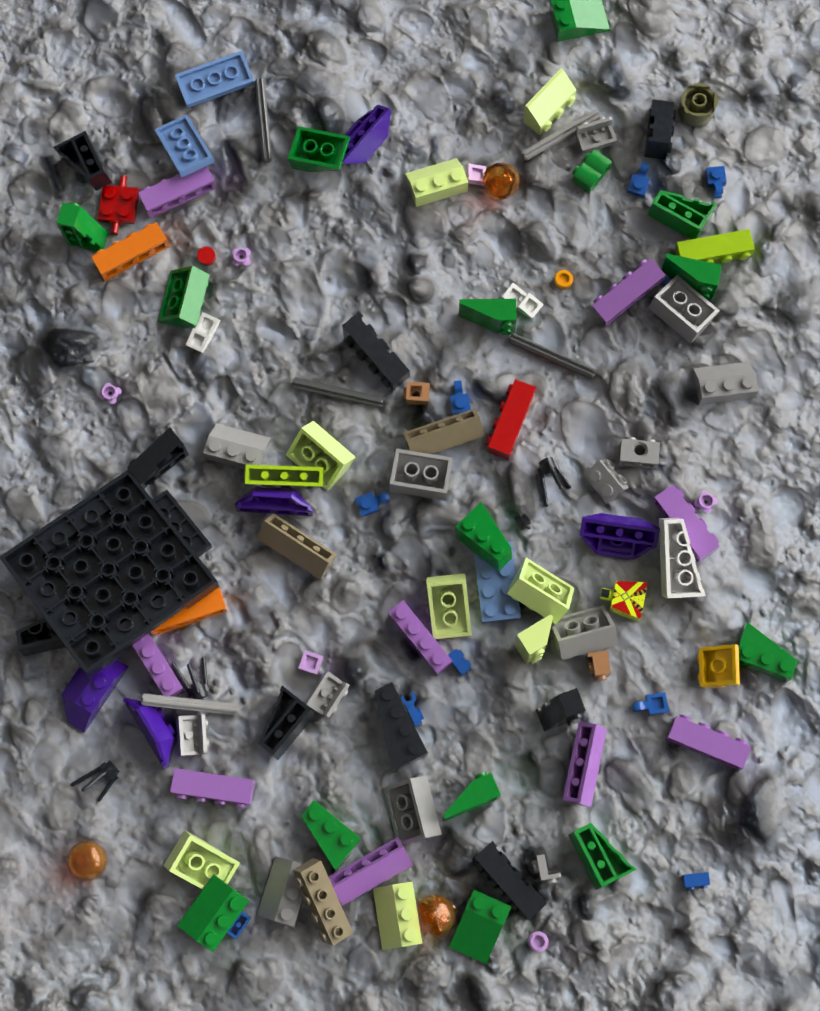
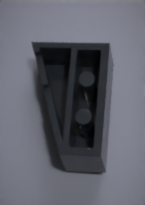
(660, 129)
(84, 159)
(158, 458)
(562, 709)
(285, 723)

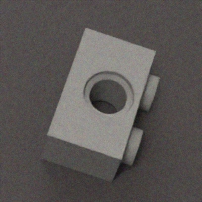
(629, 458)

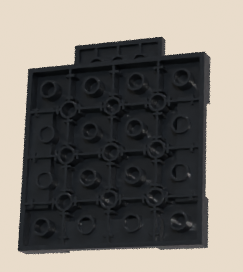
(112, 570)

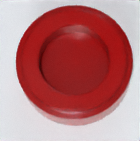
(206, 256)

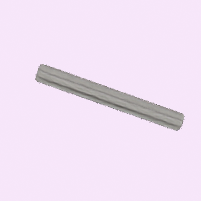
(559, 135)
(190, 704)

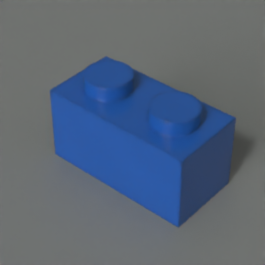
(459, 662)
(691, 881)
(239, 925)

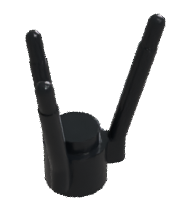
(550, 468)
(197, 690)
(107, 771)

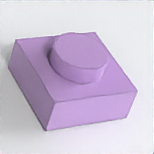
(475, 174)
(310, 662)

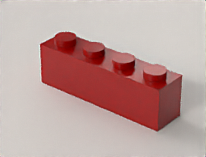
(511, 419)

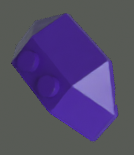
(367, 135)
(274, 500)
(618, 535)
(86, 696)
(154, 729)

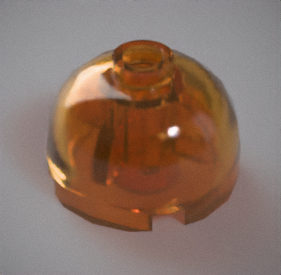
(501, 181)
(87, 860)
(438, 913)

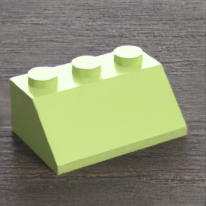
(549, 102)
(437, 182)
(318, 449)
(541, 591)
(533, 640)
(397, 915)

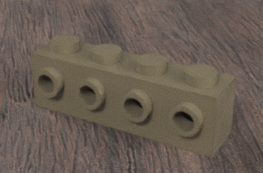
(445, 433)
(296, 546)
(322, 901)

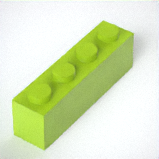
(718, 247)
(283, 475)

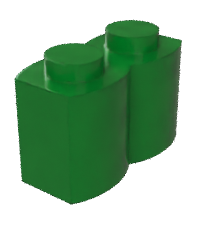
(591, 171)

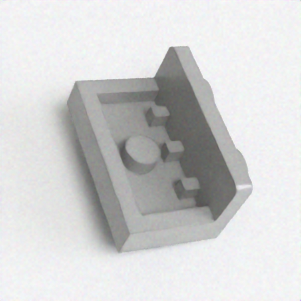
(595, 134)
(606, 480)
(327, 694)
(192, 735)
(540, 868)

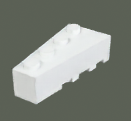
(677, 561)

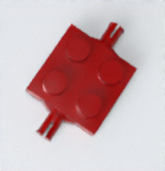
(118, 205)

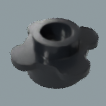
(522, 521)

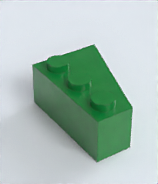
(681, 214)
(80, 228)
(484, 537)
(764, 655)
(331, 834)
(598, 856)

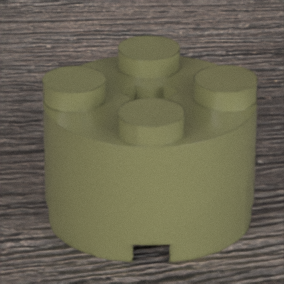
(697, 105)

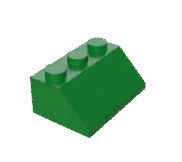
(184, 297)
(213, 913)

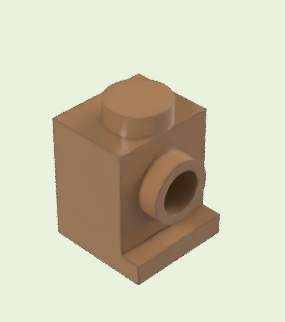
(420, 388)
(599, 665)

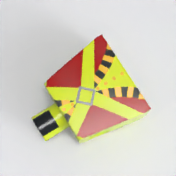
(626, 598)

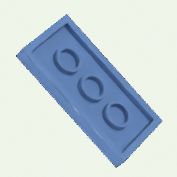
(214, 79)
(184, 146)
(493, 589)

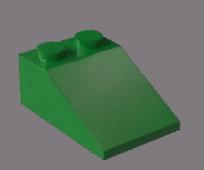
(577, 18)
(317, 150)
(698, 274)
(492, 314)
(478, 793)
(480, 926)

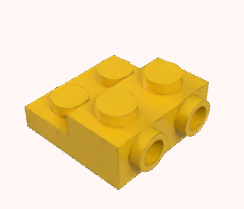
(718, 666)

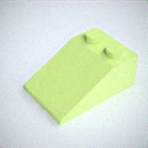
(449, 606)
(198, 861)

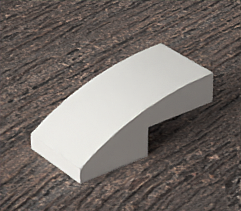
(525, 303)
(203, 332)

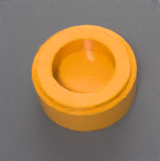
(563, 279)

